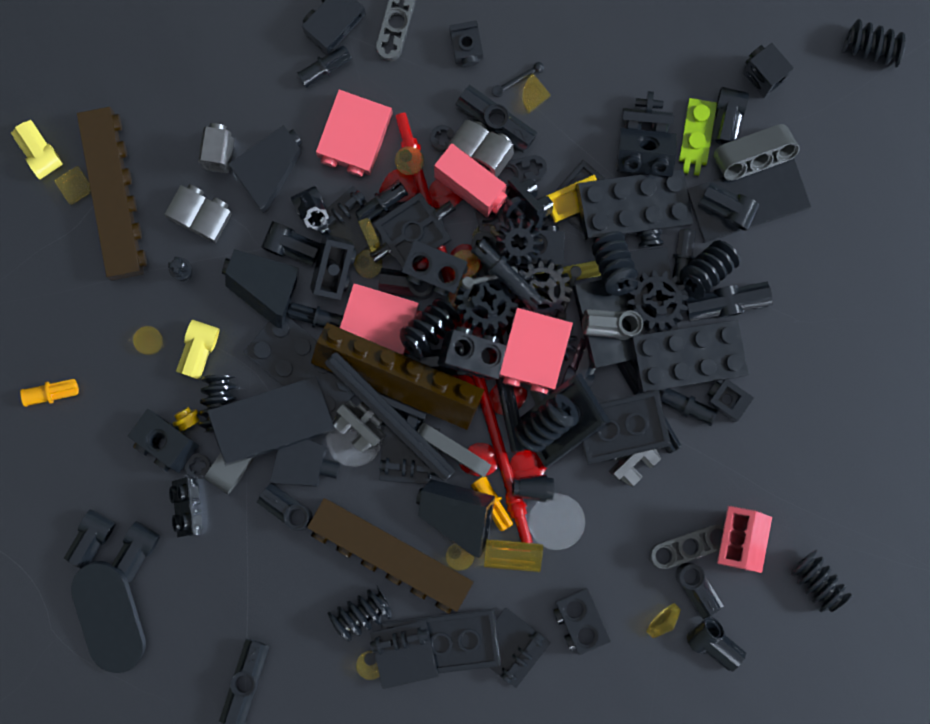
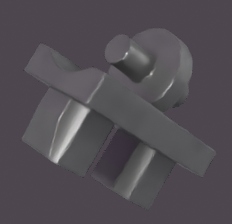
(362, 420)
(626, 472)

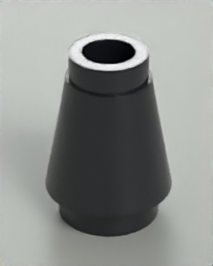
(534, 488)

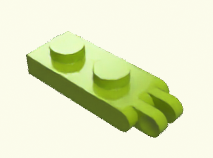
(697, 134)

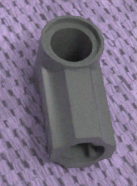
(610, 323)

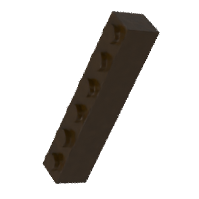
(111, 194)
(401, 376)
(391, 555)

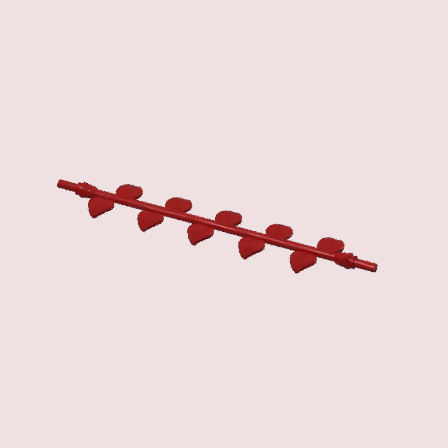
(523, 463)

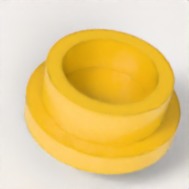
(185, 418)

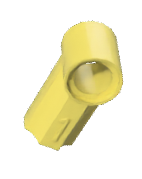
(39, 154)
(198, 341)

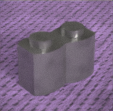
(484, 147)
(216, 148)
(198, 213)

